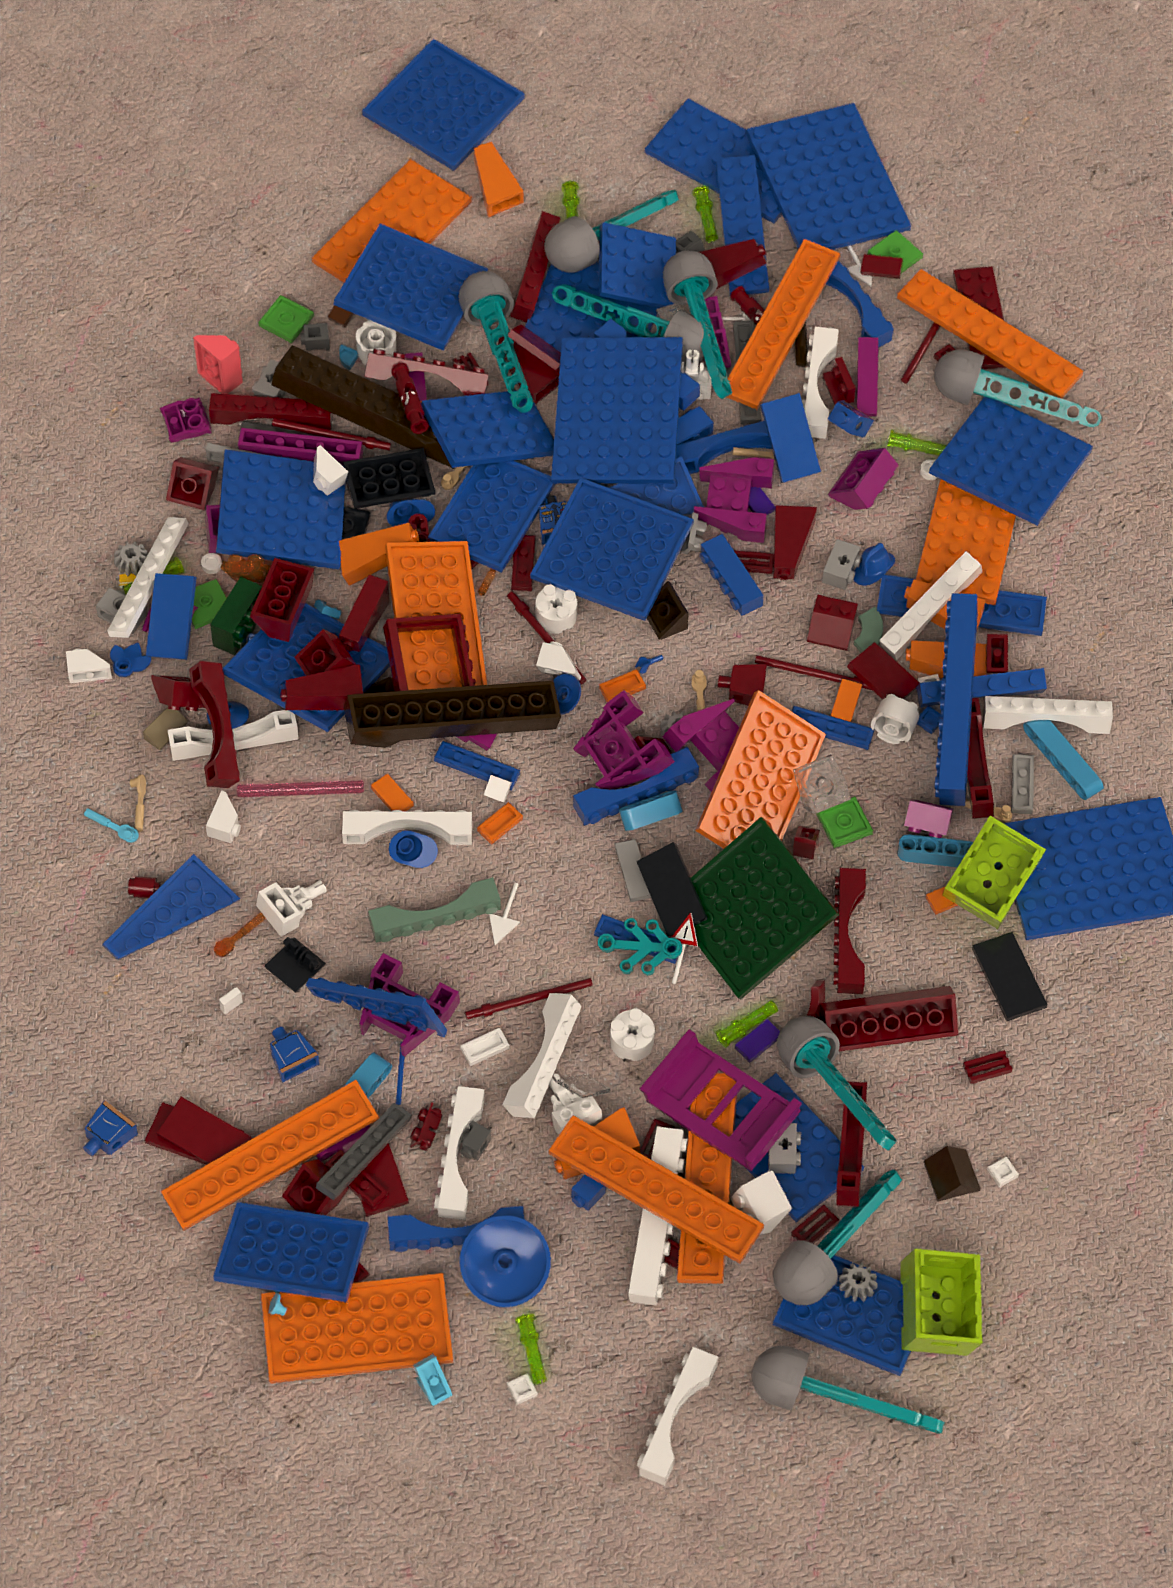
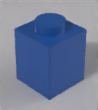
(587, 1192)

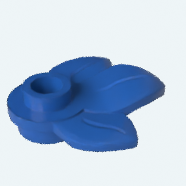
(130, 658)

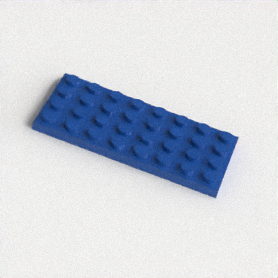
(696, 139)

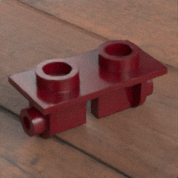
(427, 1119)

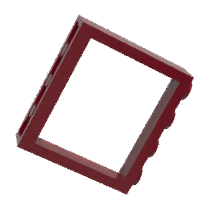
(451, 621)

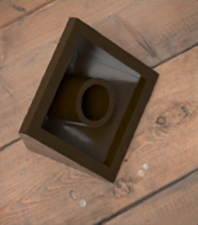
(668, 613)
(951, 1173)

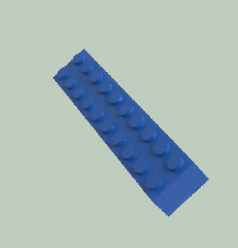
(956, 699)

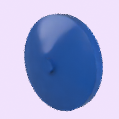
(505, 1261)

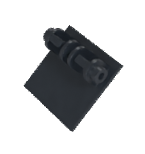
(294, 964)

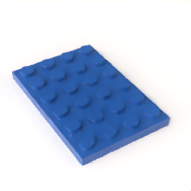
(487, 429)
(493, 510)
(819, 1149)
(291, 1252)
(857, 1328)

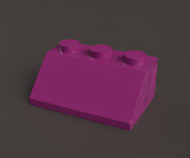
(864, 478)

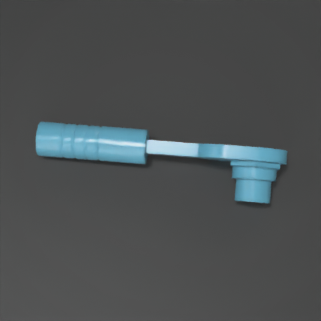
(124, 831)
(275, 1305)

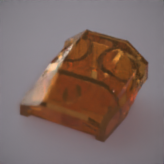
(252, 569)

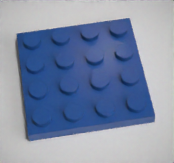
(634, 265)

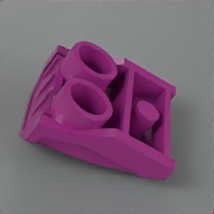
(186, 419)

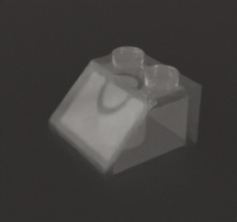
(821, 785)

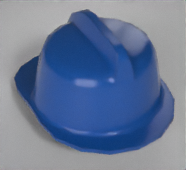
(402, 511)
(873, 565)
(413, 849)

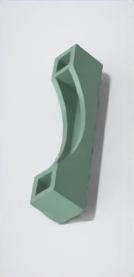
(393, 922)

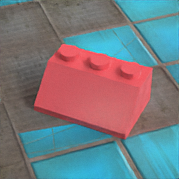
(218, 361)

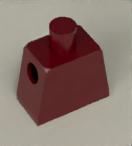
(744, 682)

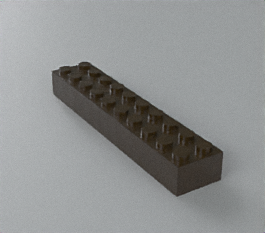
(352, 399)
(451, 712)

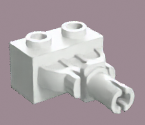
(698, 374)
(287, 905)
(569, 1104)

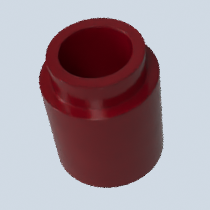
(143, 886)

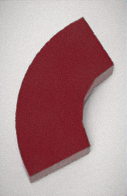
(817, 998)

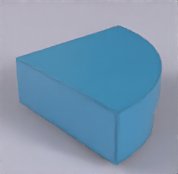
(347, 356)
(327, 610)

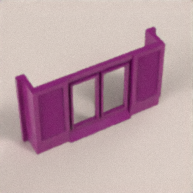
(688, 1072)

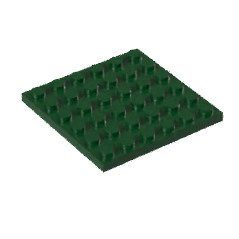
(756, 908)

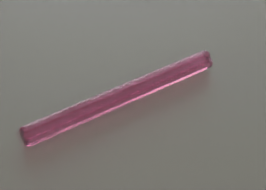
(300, 788)

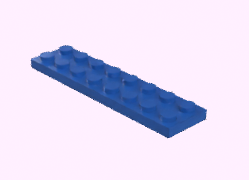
(742, 214)
(1011, 613)

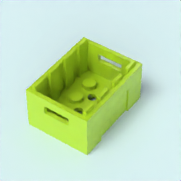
(992, 845)
(958, 1283)

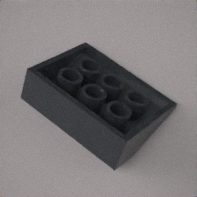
(389, 478)

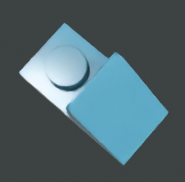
(432, 1380)

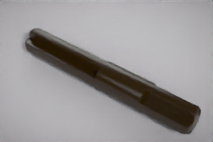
(801, 347)

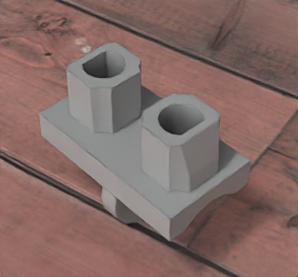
(694, 543)

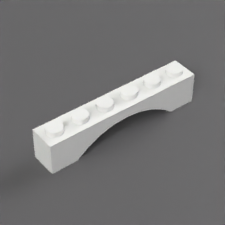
(823, 351)
(954, 580)
(1085, 714)
(271, 729)
(363, 826)
(527, 1092)
(453, 1196)
(696, 1375)

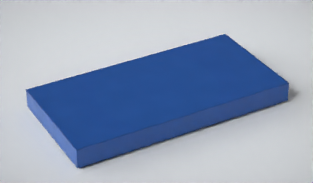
(790, 438)
(171, 616)

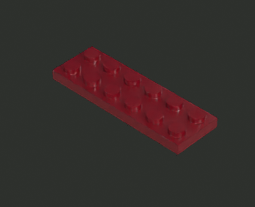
(981, 288)

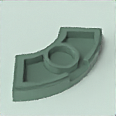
(872, 629)

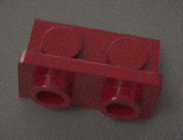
(839, 382)

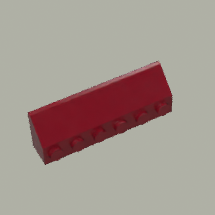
(892, 1018)

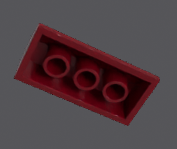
(282, 598)

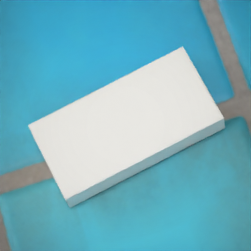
(484, 1046)

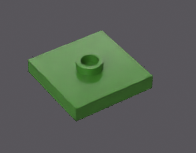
(897, 246)
(286, 319)
(208, 599)
(845, 823)

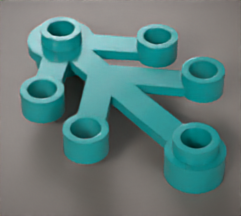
(643, 947)

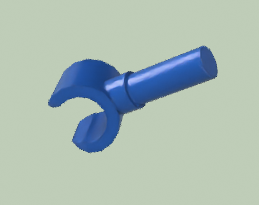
(644, 662)

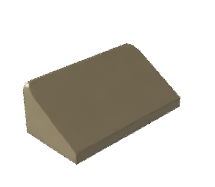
(157, 731)

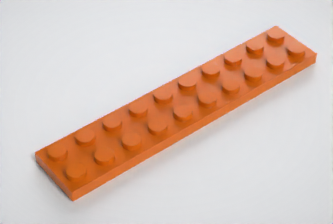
(781, 323)
(990, 334)
(269, 1155)
(711, 1172)
(656, 1189)

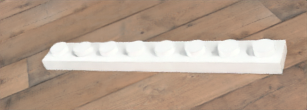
(144, 582)

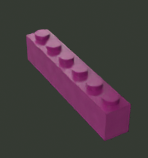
(297, 446)

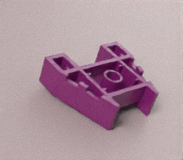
(730, 497)
(709, 731)
(616, 749)
(385, 976)

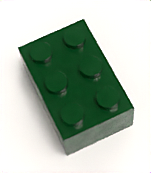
(233, 619)

